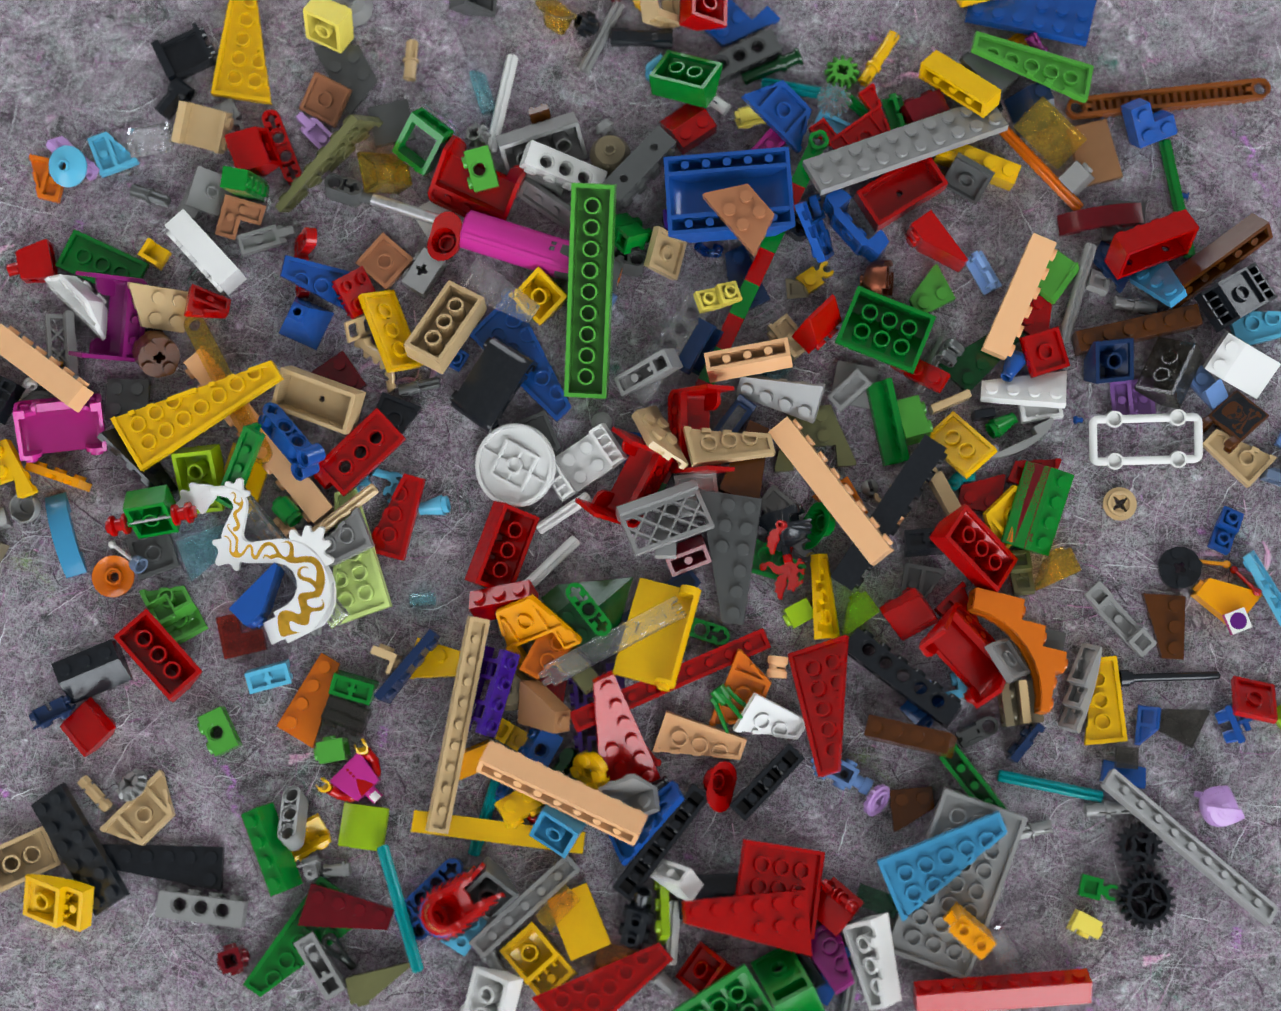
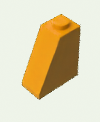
(1223, 597)

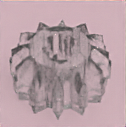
(837, 93)

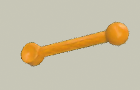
(1226, 564)

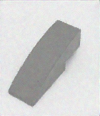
(667, 551)

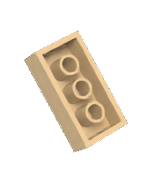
(445, 327)

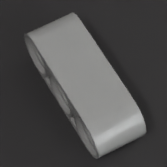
(293, 818)

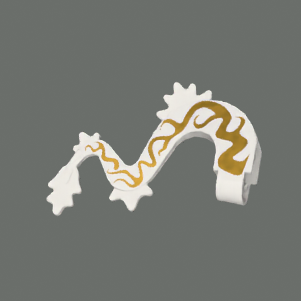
(301, 553)

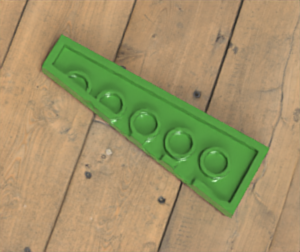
(1049, 69)

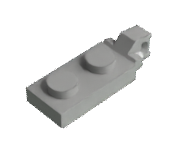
(264, 239)

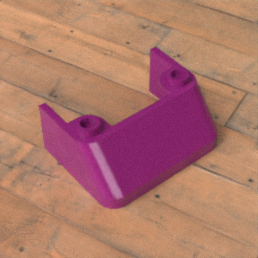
(123, 323)

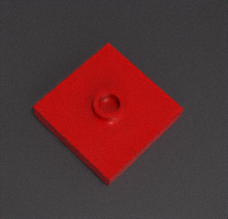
(1044, 352)
(1254, 699)

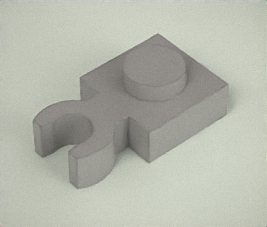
(229, 106)

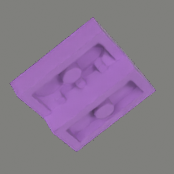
(1128, 400)

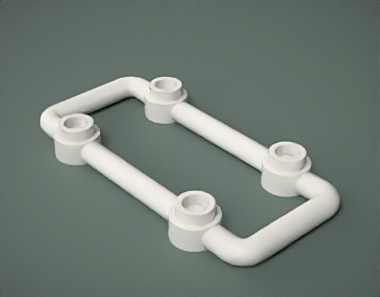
(1175, 459)

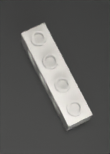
(531, 164)

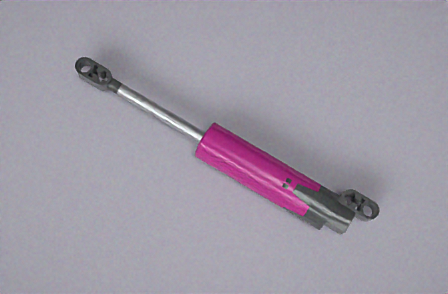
(489, 234)

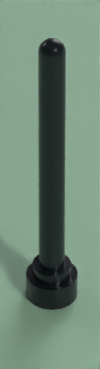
(1128, 678)

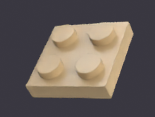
(665, 253)

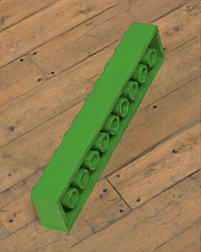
(590, 290)

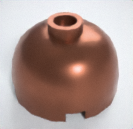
(878, 277)

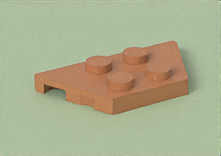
(742, 213)

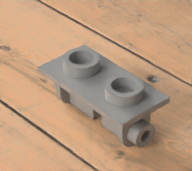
(312, 867)

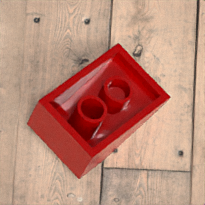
(935, 242)

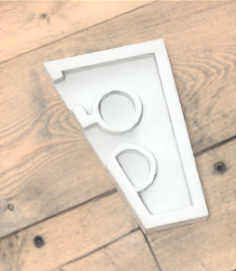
(769, 718)

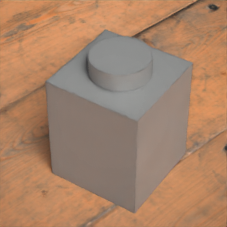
(1077, 177)

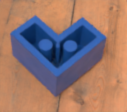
(1144, 126)

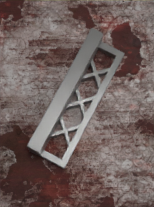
(68, 339)

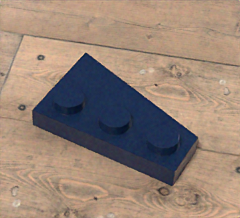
(737, 267)

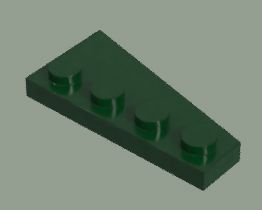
(972, 365)

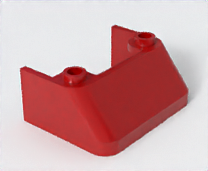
(692, 408)
(638, 478)

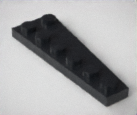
(182, 864)

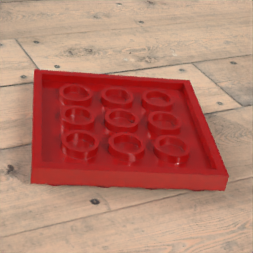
(781, 868)

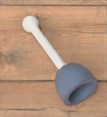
(134, 560)

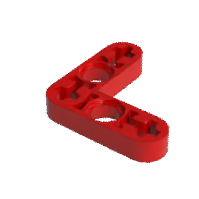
(303, 245)

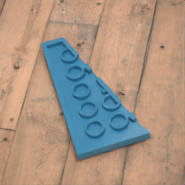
(931, 864)

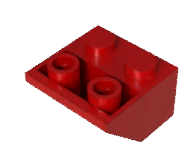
(253, 150)

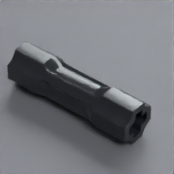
(625, 37)

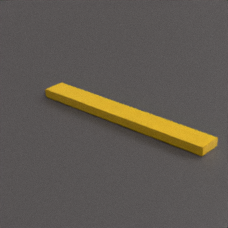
(488, 831)

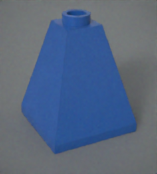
(306, 323)

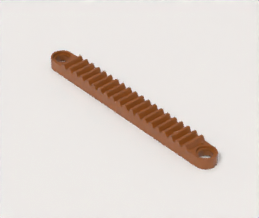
(1172, 98)

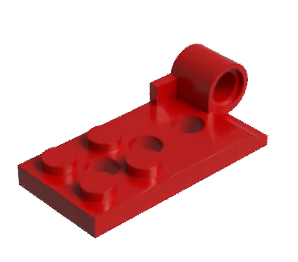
(330, 471)

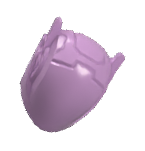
(1219, 806)

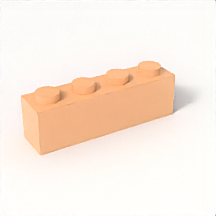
(748, 360)

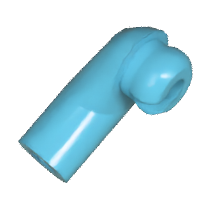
(651, 65)

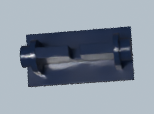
(45, 717)

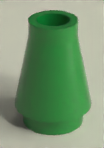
(999, 426)

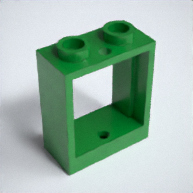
(431, 126)

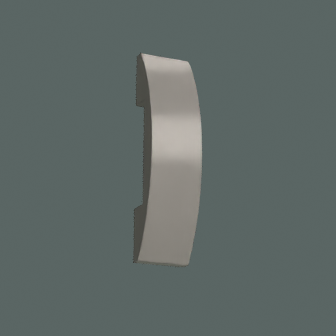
(1037, 432)
(1119, 620)

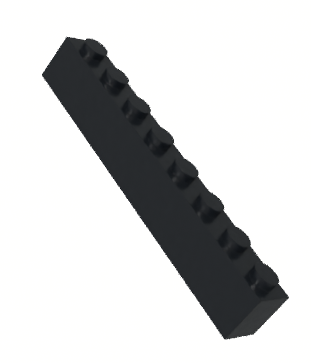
(893, 507)

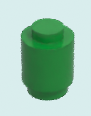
(286, 511)

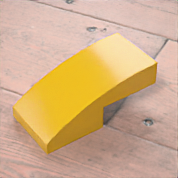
(511, 735)

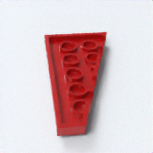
(821, 688)
(607, 986)

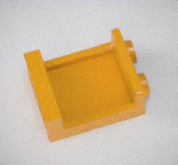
(969, 930)

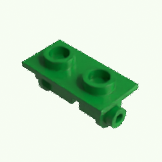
(892, 110)

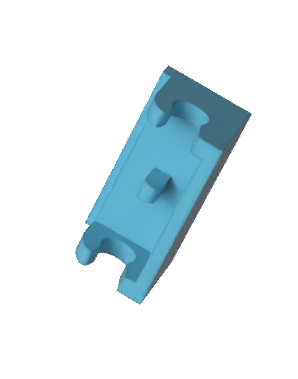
(268, 676)

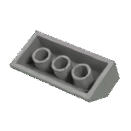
(558, 133)

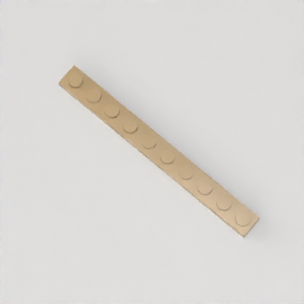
(457, 725)

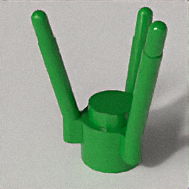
(723, 695)

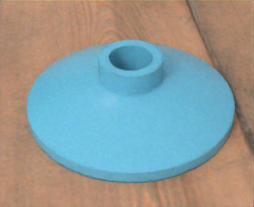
(75, 166)

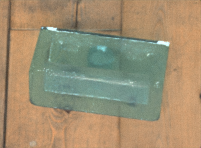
(482, 92)

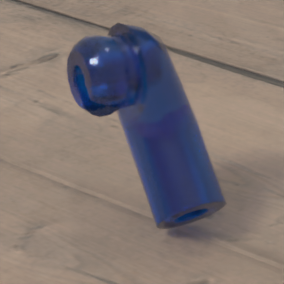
(702, 249)

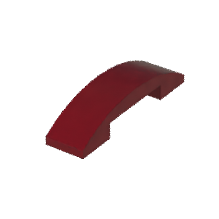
(1100, 217)

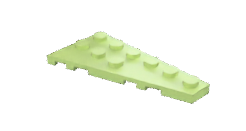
(360, 578)

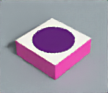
(1237, 621)

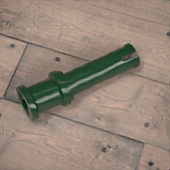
(781, 64)

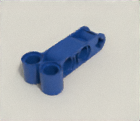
(291, 442)

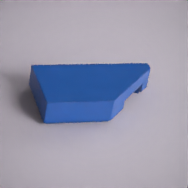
(1147, 723)

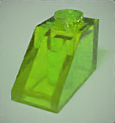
(858, 611)

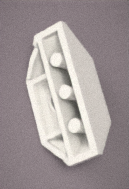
(82, 300)

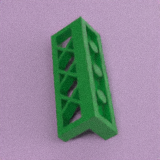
(887, 422)
(243, 458)

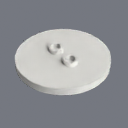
(515, 465)

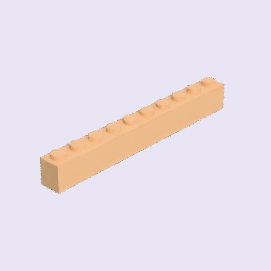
(304, 492)

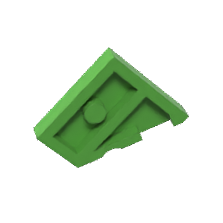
(932, 292)

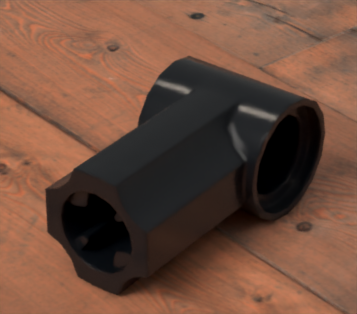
(176, 92)

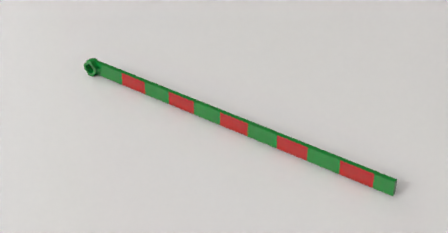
(760, 266)

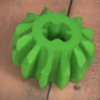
(843, 66)

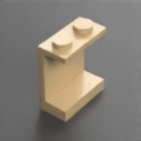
(202, 126)

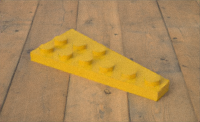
(241, 56)

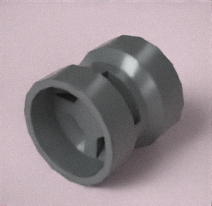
(950, 352)

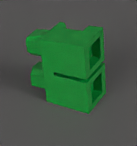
(630, 233)

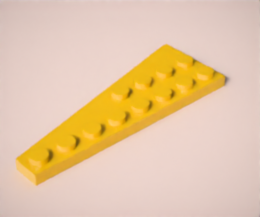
(171, 423)

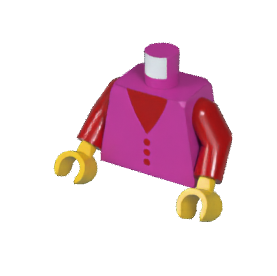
(356, 778)

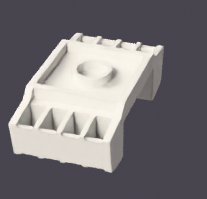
(586, 461)

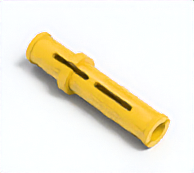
(874, 65)

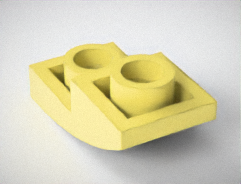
(718, 297)

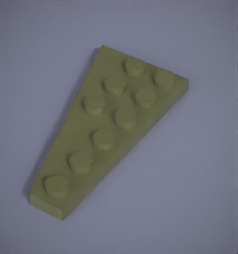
(329, 157)

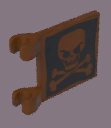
(1235, 417)

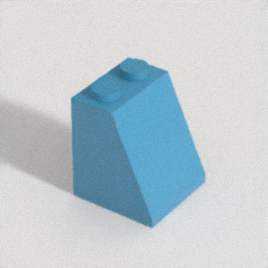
(557, 830)

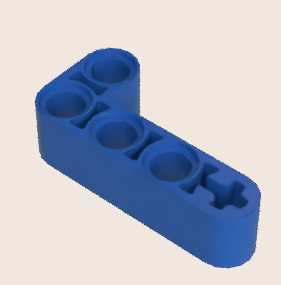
(411, 902)

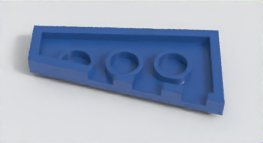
(313, 278)

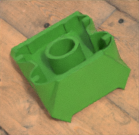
(1060, 275)

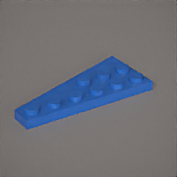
(1051, 19)
(542, 383)

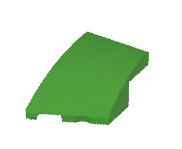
(175, 612)

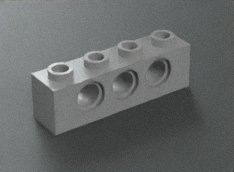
(168, 907)

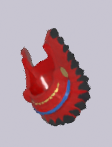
(448, 909)

